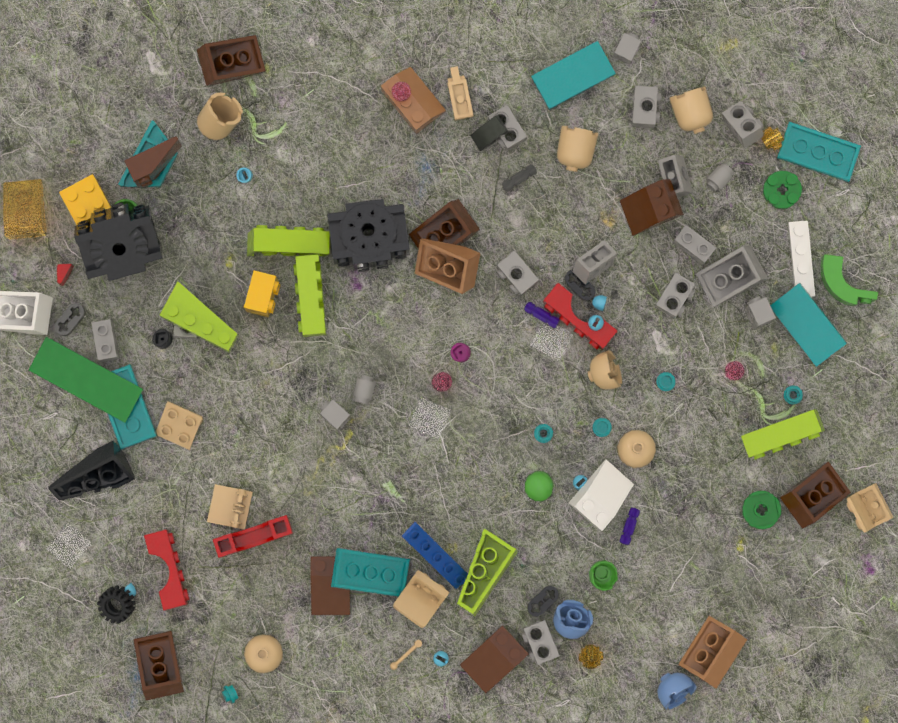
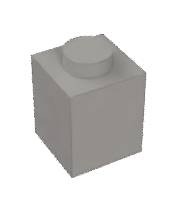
(627, 48)

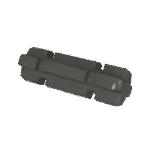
(519, 177)

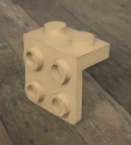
(869, 508)
(420, 599)

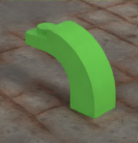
(836, 285)

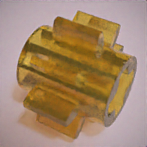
(772, 138)
(590, 656)

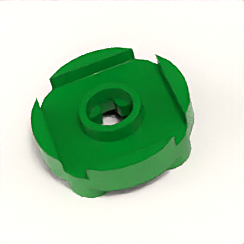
(774, 197)
(752, 503)

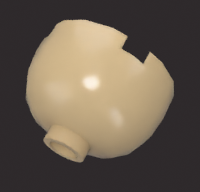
(604, 371)
(636, 448)
(263, 653)

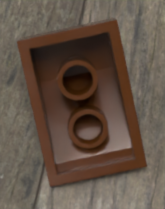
(230, 60)
(150, 163)
(651, 206)
(448, 225)
(815, 495)
(324, 598)
(494, 659)
(158, 665)

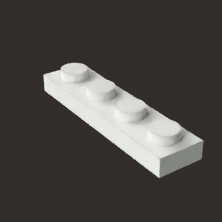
(801, 255)

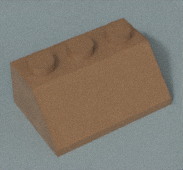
(421, 106)
(712, 652)

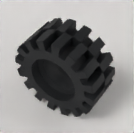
(108, 609)

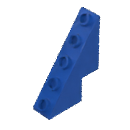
(435, 555)

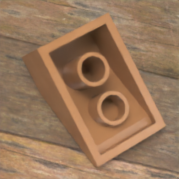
(447, 264)

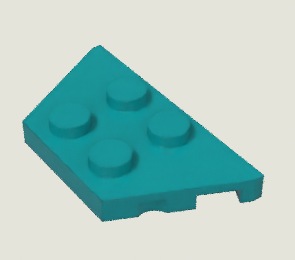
(151, 138)

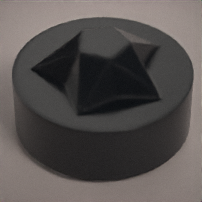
(162, 339)

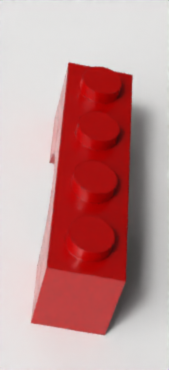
(560, 302)
(253, 536)
(173, 593)

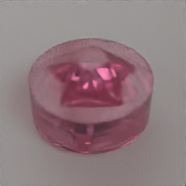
(401, 91)
(734, 370)
(441, 381)

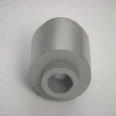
(719, 177)
(364, 389)

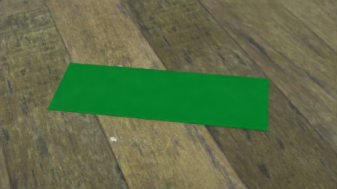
(85, 379)

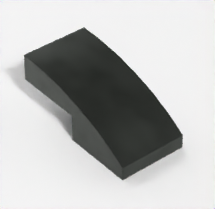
(489, 132)

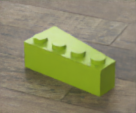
(288, 241)
(310, 295)
(193, 316)
(783, 433)
(486, 569)

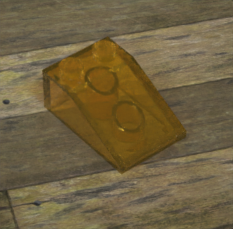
(23, 209)

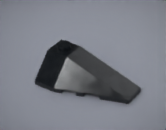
(98, 470)

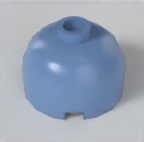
(572, 619)
(674, 689)

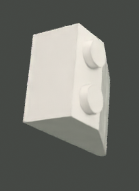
(25, 312)
(602, 495)

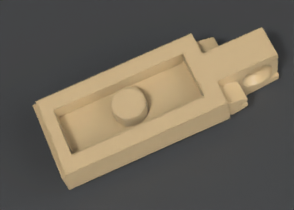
(459, 95)

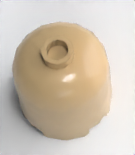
(692, 110)
(219, 116)
(576, 148)

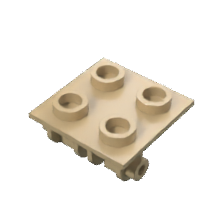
(178, 425)
(229, 506)

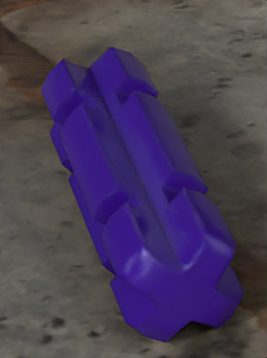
(541, 314)
(629, 526)

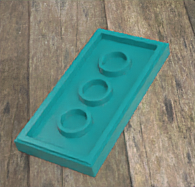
(573, 75)
(819, 151)
(808, 324)
(139, 423)
(370, 572)

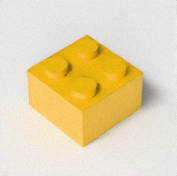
(84, 198)
(261, 294)

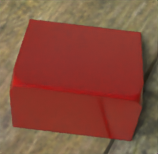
(63, 273)

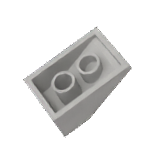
(731, 275)

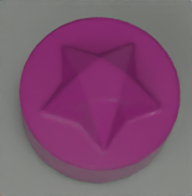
(460, 352)

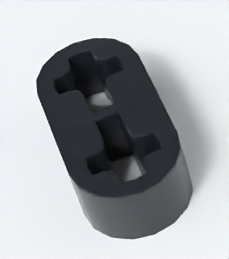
(576, 288)
(546, 604)

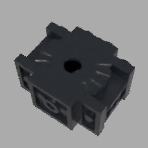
(115, 225)
(387, 241)

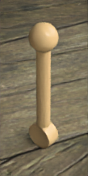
(394, 665)

